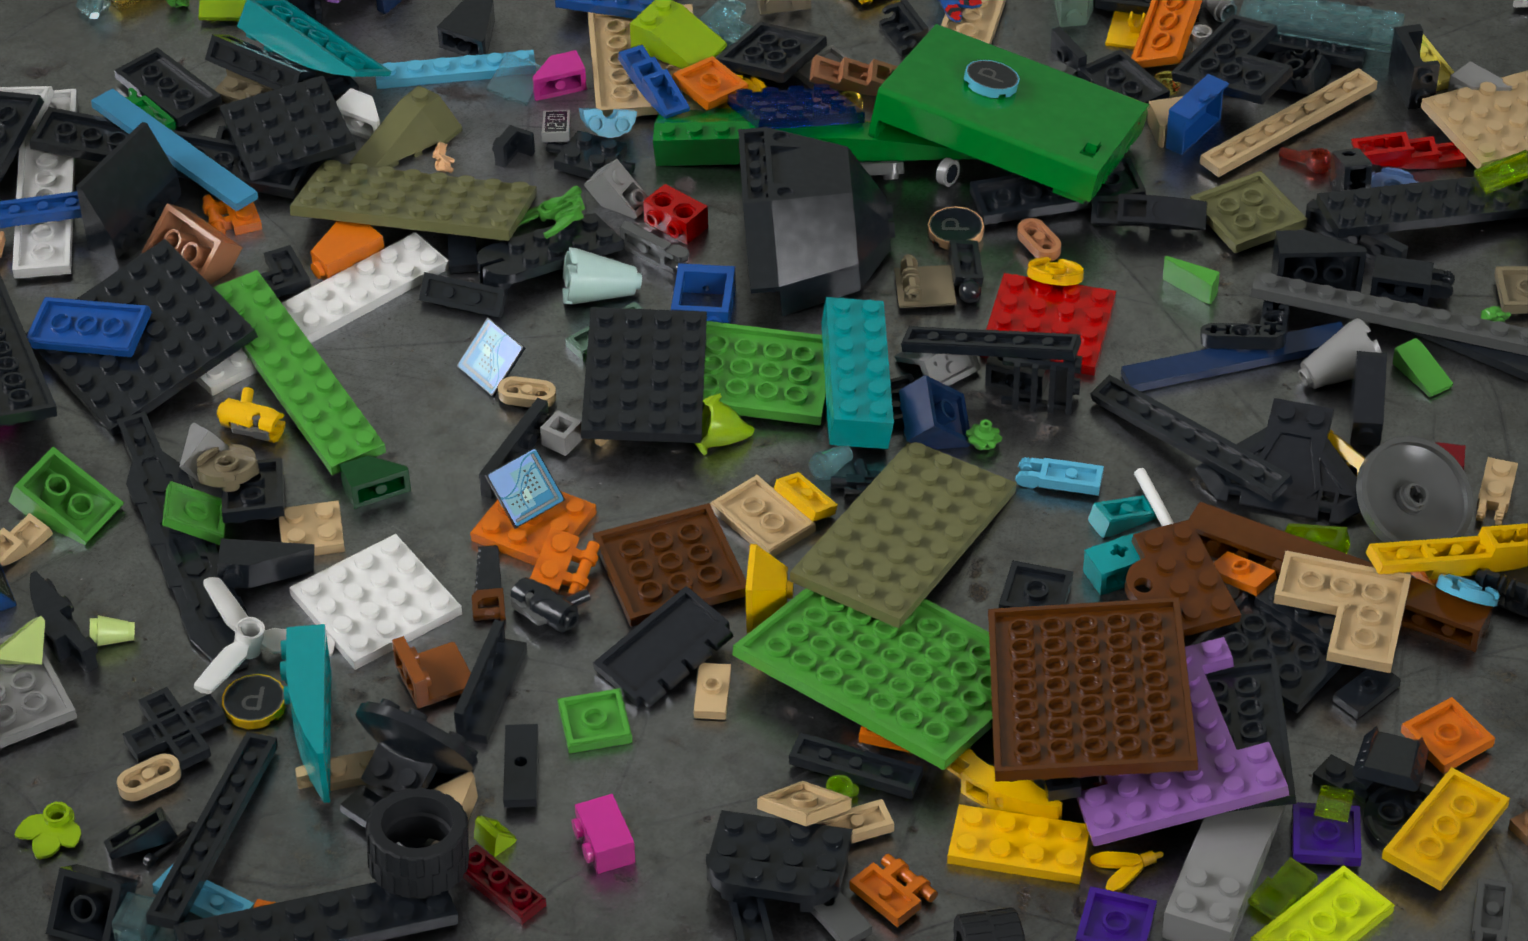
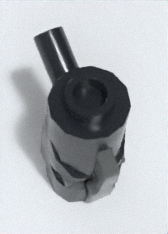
(545, 606)

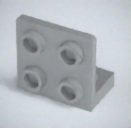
(942, 367)

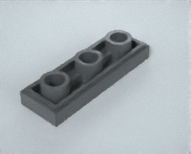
(842, 919)

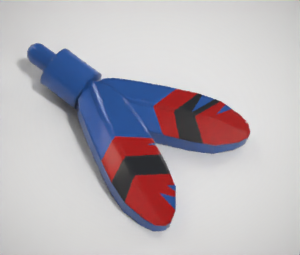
(952, 9)

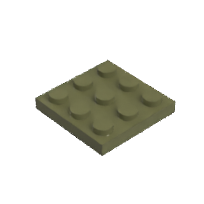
(1249, 211)

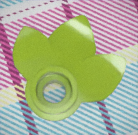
(50, 830)

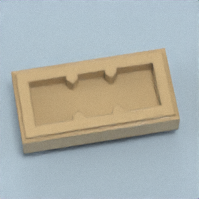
(712, 691)

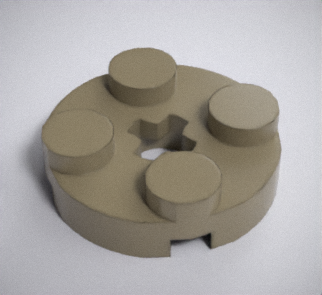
(227, 467)

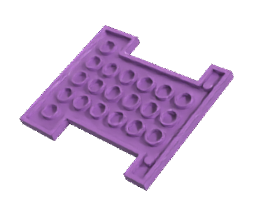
(1222, 783)

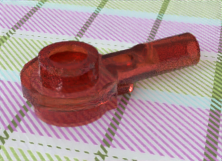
(1316, 159)

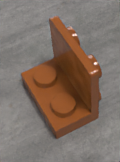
(431, 673)

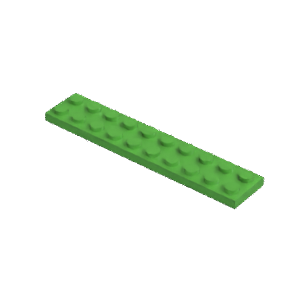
(300, 376)

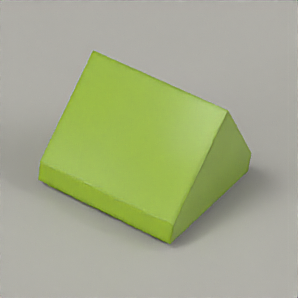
(492, 835)

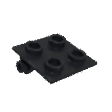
(1511, 586)

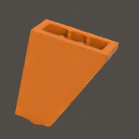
(343, 247)

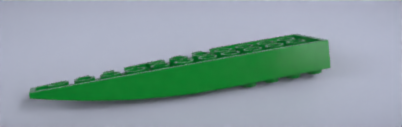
(713, 139)

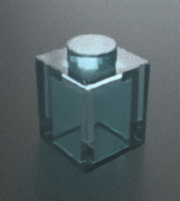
(131, 921)

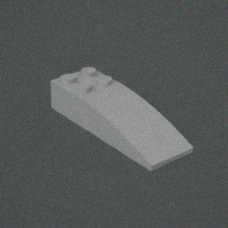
(1220, 875)

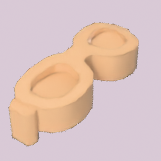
(442, 162)

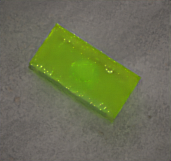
(1503, 172)

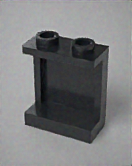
(1412, 75)

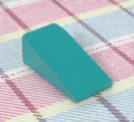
(1120, 515)

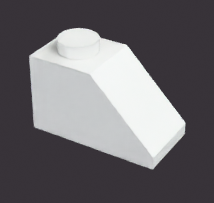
(359, 113)

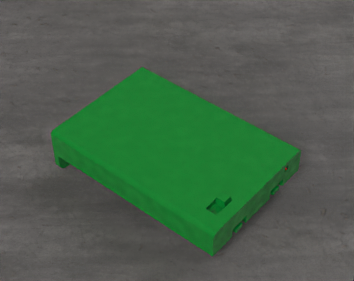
(1047, 131)

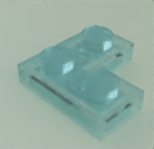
(724, 21)

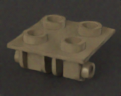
(923, 284)

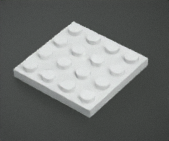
(375, 600)

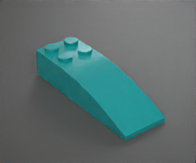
(304, 40)
(310, 697)

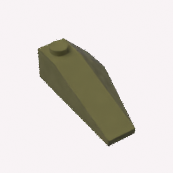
(411, 126)

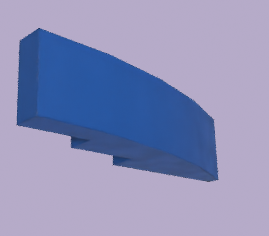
(653, 82)

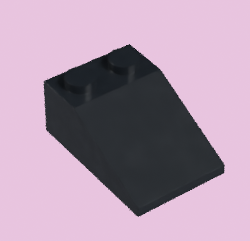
(1318, 259)

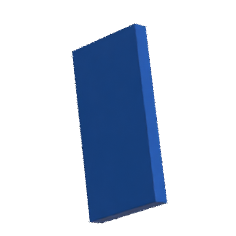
(88, 326)

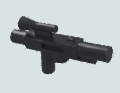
(855, 483)

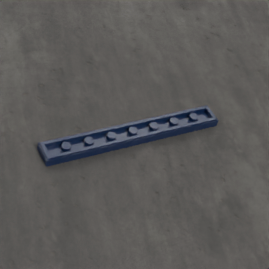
(1222, 361)

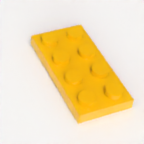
(1445, 828)
(1018, 844)

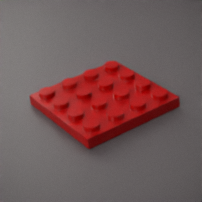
(1050, 308)

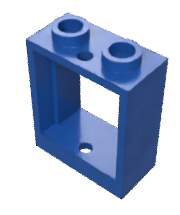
(706, 280)

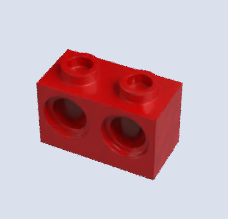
(675, 214)

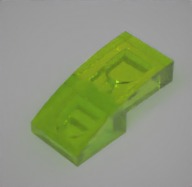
(1334, 803)
(1283, 889)

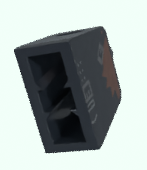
(1350, 169)

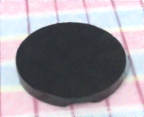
(1389, 811)

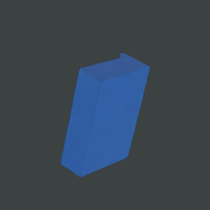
(1195, 114)

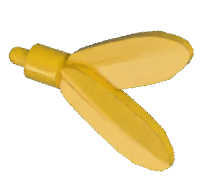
(1129, 866)

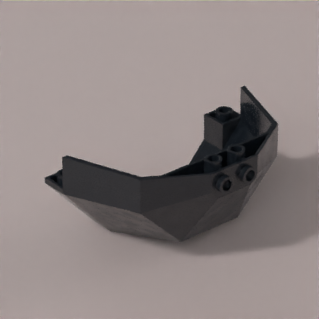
(809, 218)

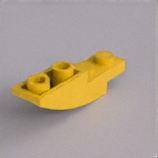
(1015, 797)

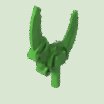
(562, 209)

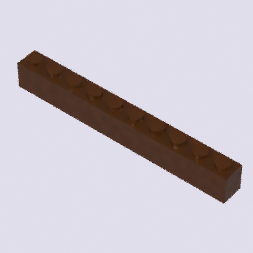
(1426, 606)

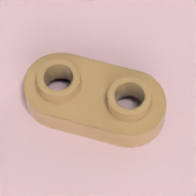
(524, 391)
(149, 777)

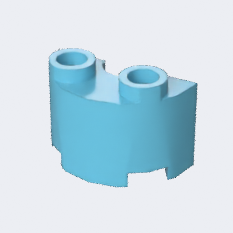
(611, 126)

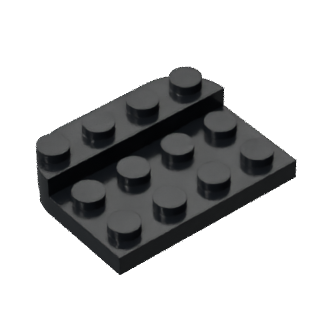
(777, 859)

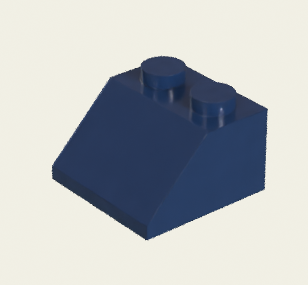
(934, 414)

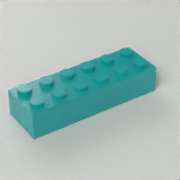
(857, 373)

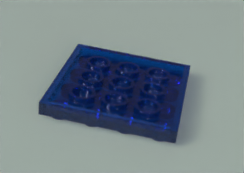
(795, 107)

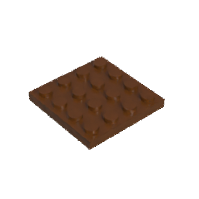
(663, 555)

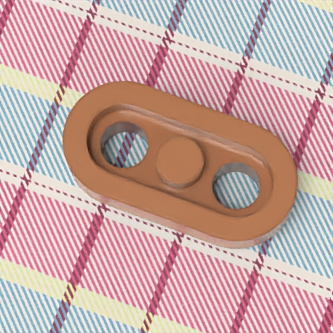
(1039, 239)

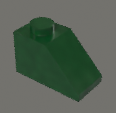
(373, 480)

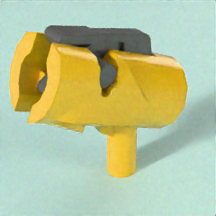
(250, 418)

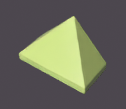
(25, 644)

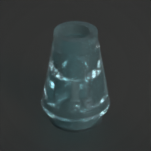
(829, 462)

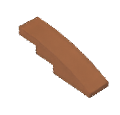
(850, 74)

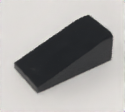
(143, 834)

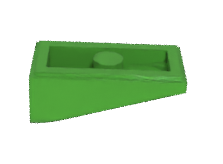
(1192, 278)
(1421, 367)

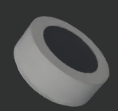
(947, 172)

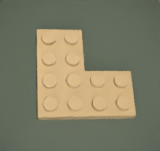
(1365, 606)

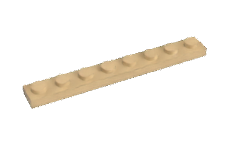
(1288, 122)

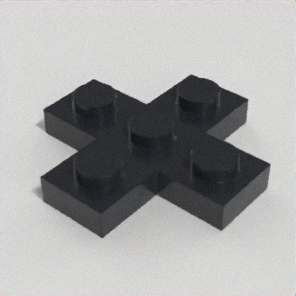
(174, 728)

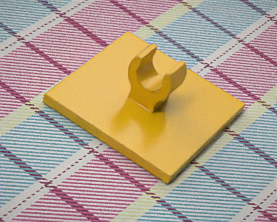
(1125, 29)

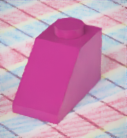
(559, 76)

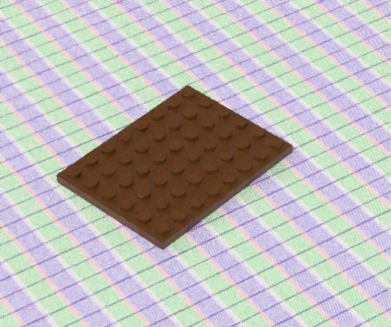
(1090, 690)

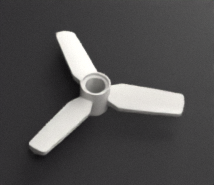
(248, 640)

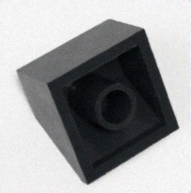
(86, 903)

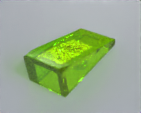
(1328, 536)

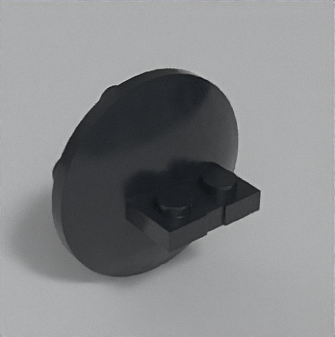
(410, 748)

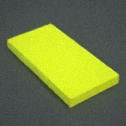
(1334, 910)

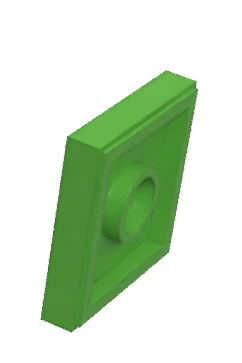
(193, 513)
(594, 720)

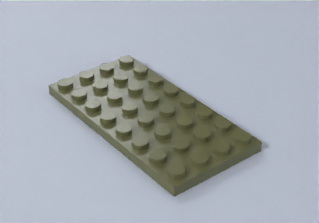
(414, 200)
(903, 533)

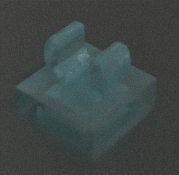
(93, 7)

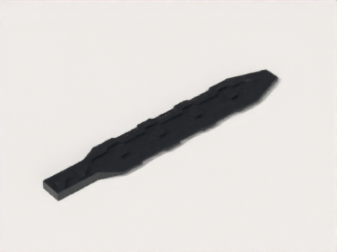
(183, 556)

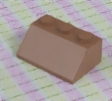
(197, 241)

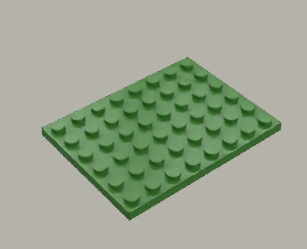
(908, 684)

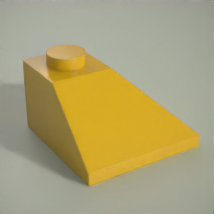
(765, 586)

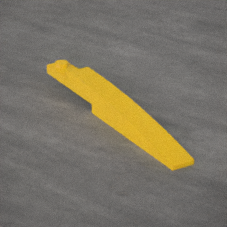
(1494, 548)

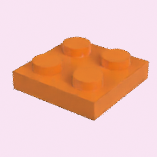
(708, 82)
(1449, 734)

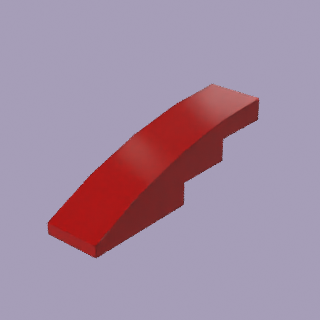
(1418, 153)

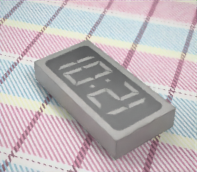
(556, 126)

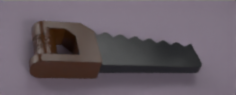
(488, 586)

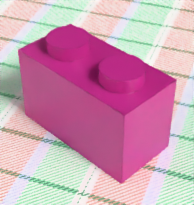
(604, 834)

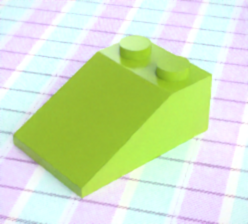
(674, 34)

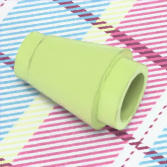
(110, 630)

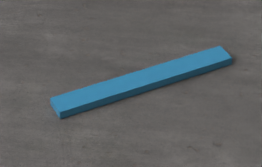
(179, 152)

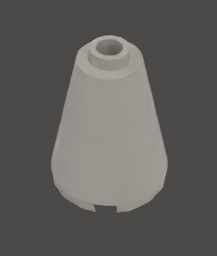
(1337, 356)

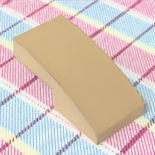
(22, 539)

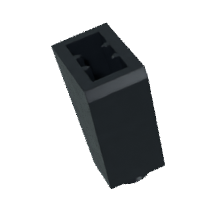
(468, 28)
(1368, 398)

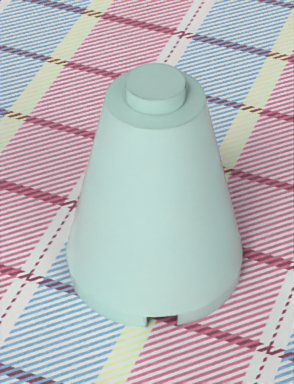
(597, 278)

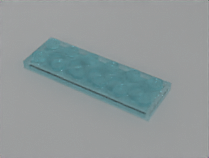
(1328, 21)

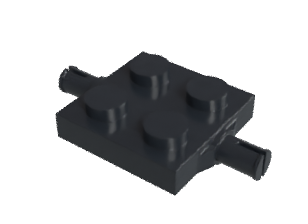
(587, 154)

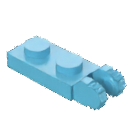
(1060, 475)

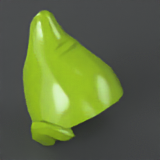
(721, 425)

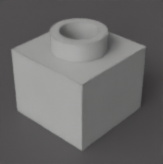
(561, 432)

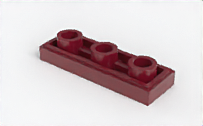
(502, 886)

